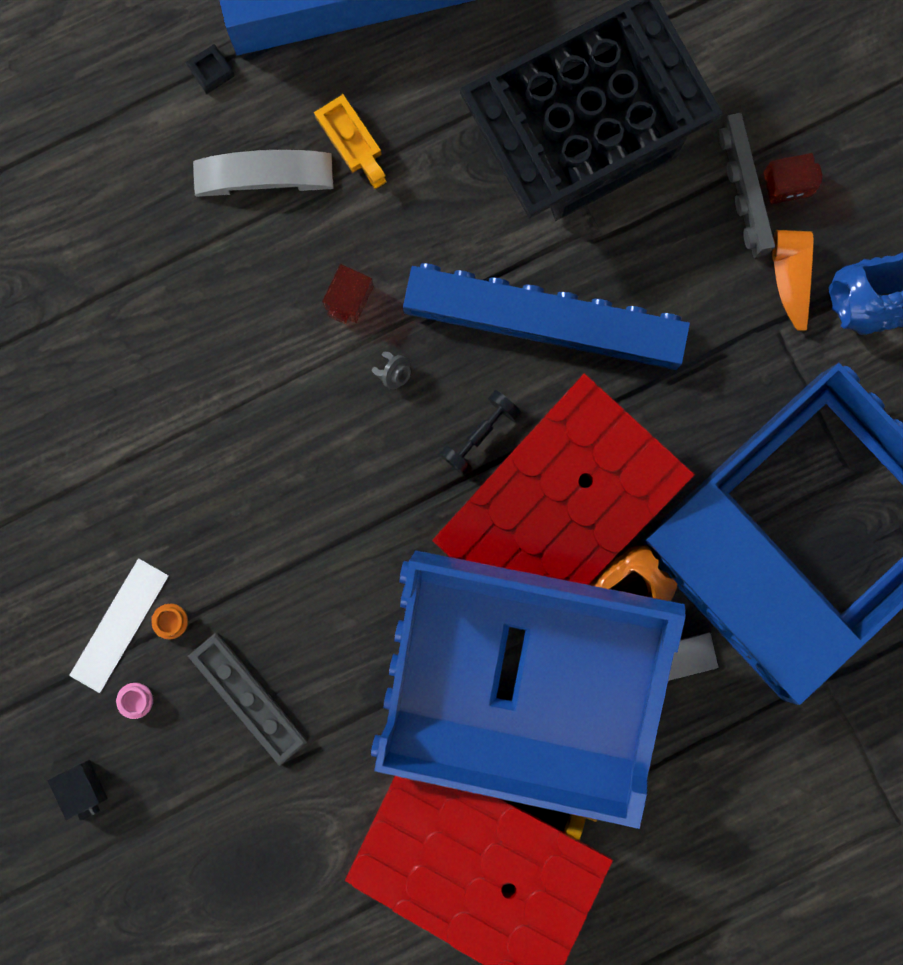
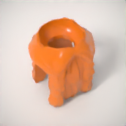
(645, 564)

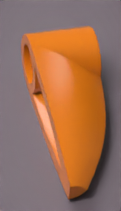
(793, 273)

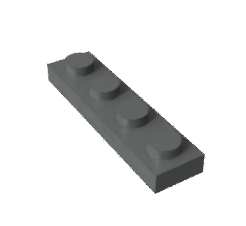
(749, 200)

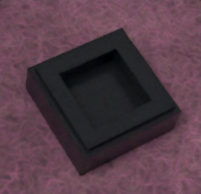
(210, 69)

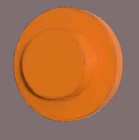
(169, 621)

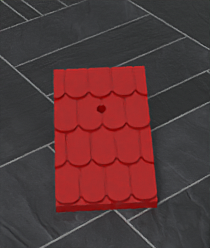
(538, 515)
(443, 866)

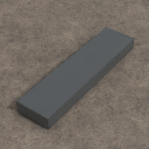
(247, 698)

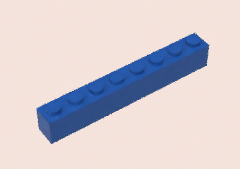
(546, 317)

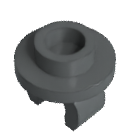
(395, 372)

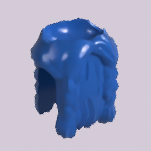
(857, 294)

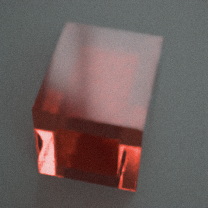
(792, 178)
(347, 295)

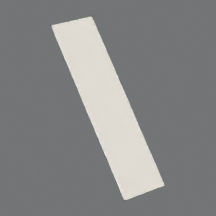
(119, 625)

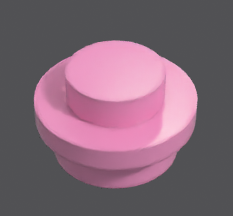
(134, 700)

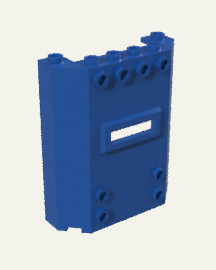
(581, 697)

